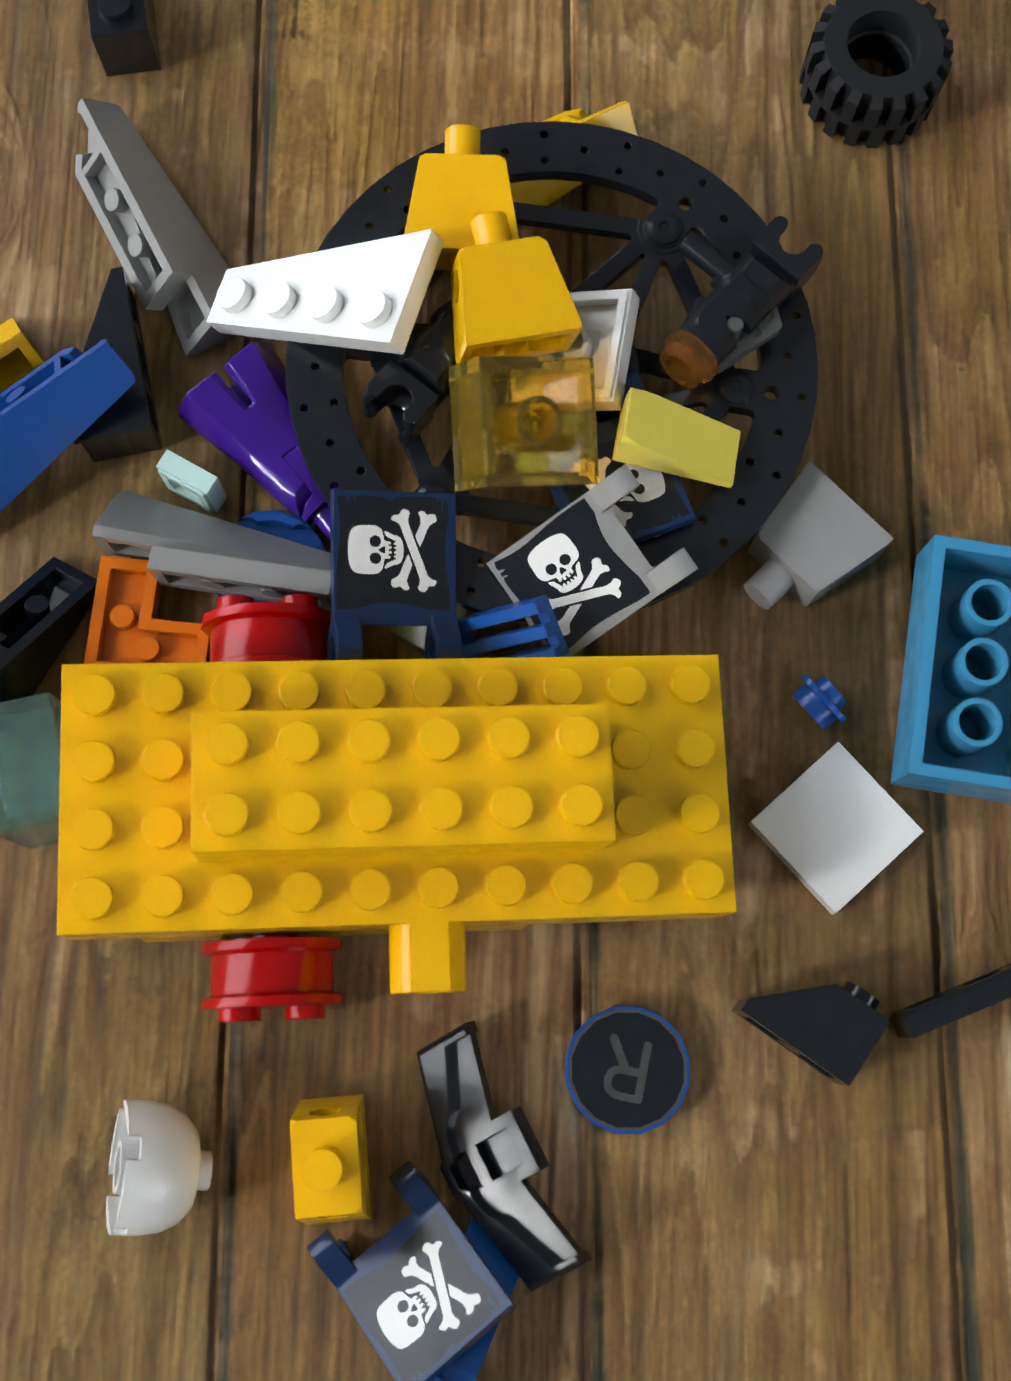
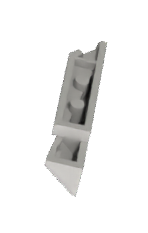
(150, 226)
(211, 553)

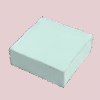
(191, 482)

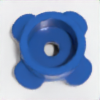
(821, 701)

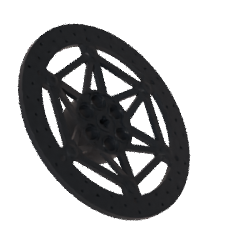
(666, 181)

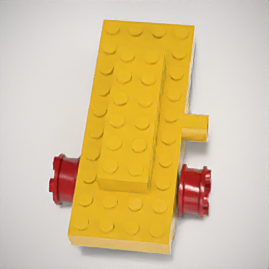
(380, 800)

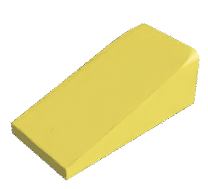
(675, 440)

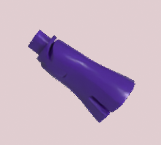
(256, 430)

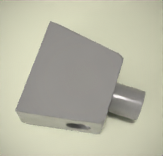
(812, 542)

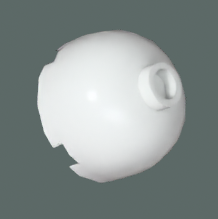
(154, 1168)

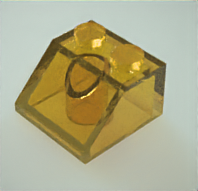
(523, 423)

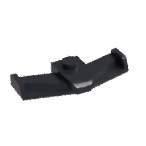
(491, 1158)

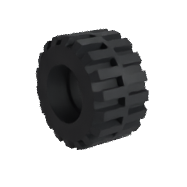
(868, 105)

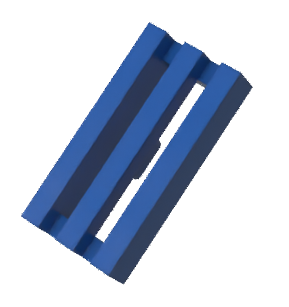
(547, 629)

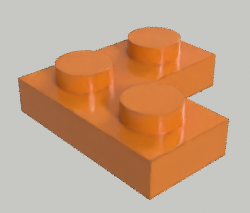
(126, 621)

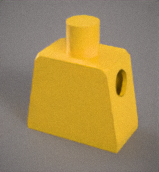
(456, 189)
(509, 295)
(330, 1160)

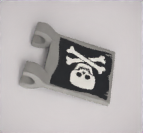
(587, 565)

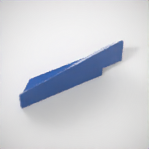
(53, 408)

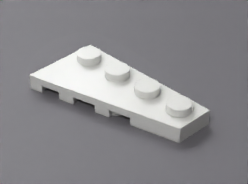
(332, 297)

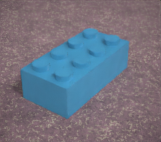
(957, 673)

